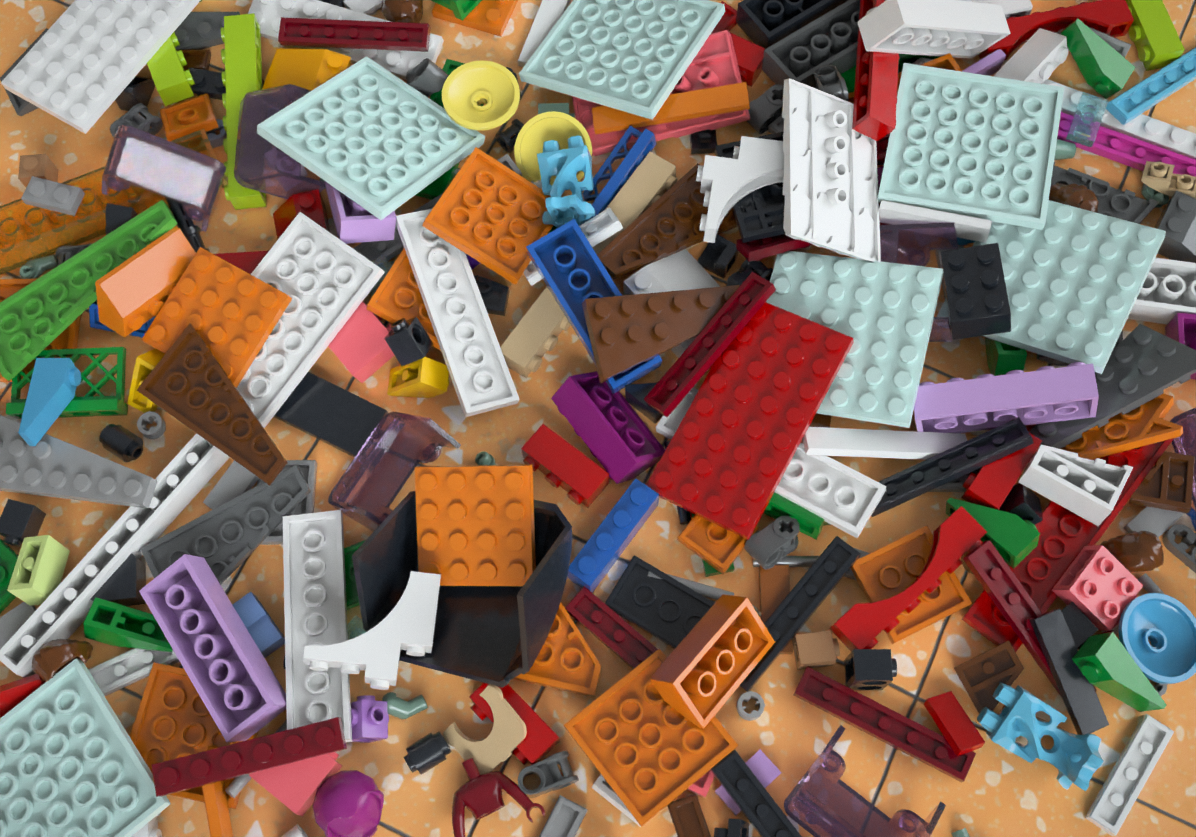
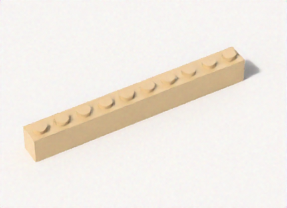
(545, 319)

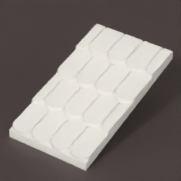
(828, 174)

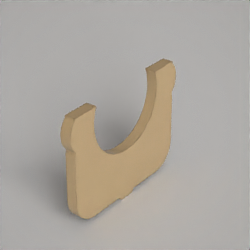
(505, 736)

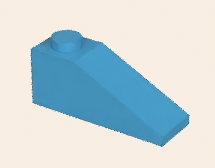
(49, 393)

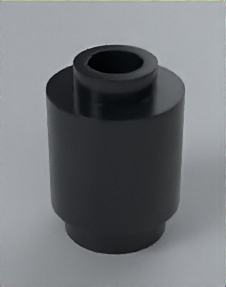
(121, 442)
(427, 752)

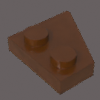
(986, 671)

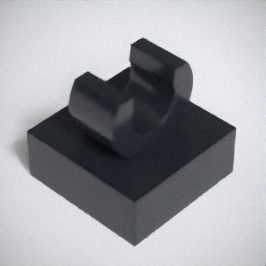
(703, 142)
(736, 828)

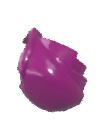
(348, 805)

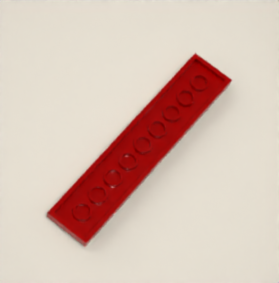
(1059, 543)

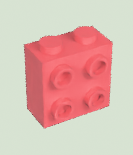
(362, 343)
(1098, 586)
(298, 782)

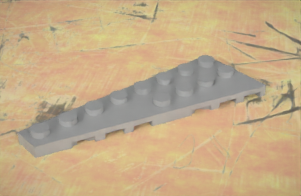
(67, 471)

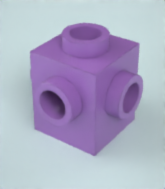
(369, 719)

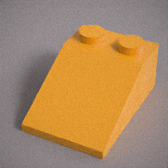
(305, 67)

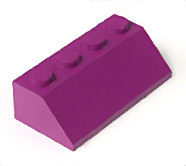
(608, 426)

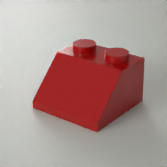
(308, 203)

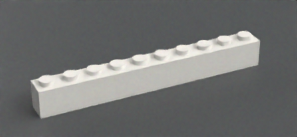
(136, 528)

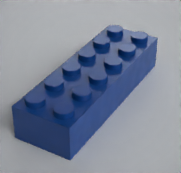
(577, 274)

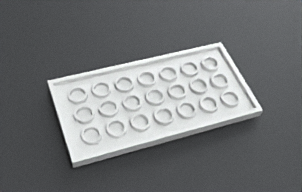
(93, 55)
(325, 288)

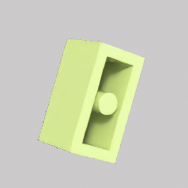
(38, 569)

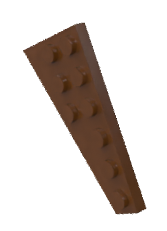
(662, 229)
(645, 325)
(203, 398)

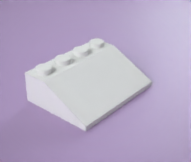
(671, 273)

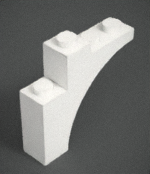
(728, 180)
(378, 650)

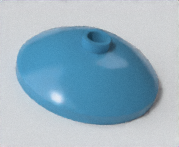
(1171, 633)

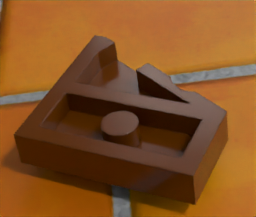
(1167, 484)

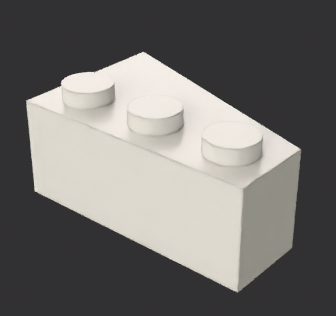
(1076, 483)

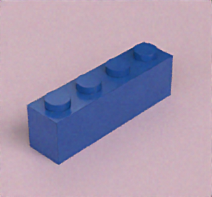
(613, 535)

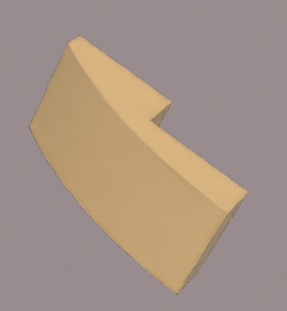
(1162, 179)

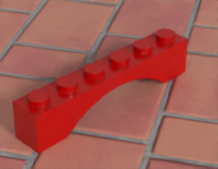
(1106, 16)
(950, 541)

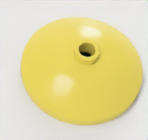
(480, 84)
(543, 128)

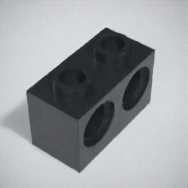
(869, 669)

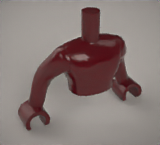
(484, 796)

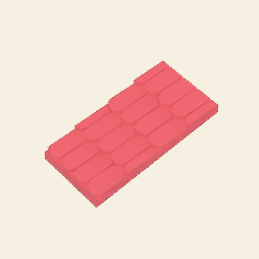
(711, 67)

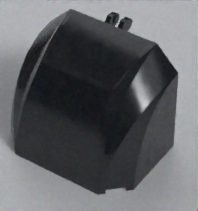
(478, 629)

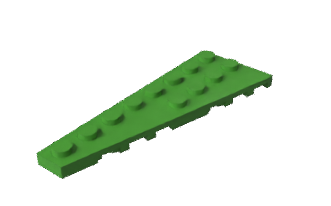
(56, 299)

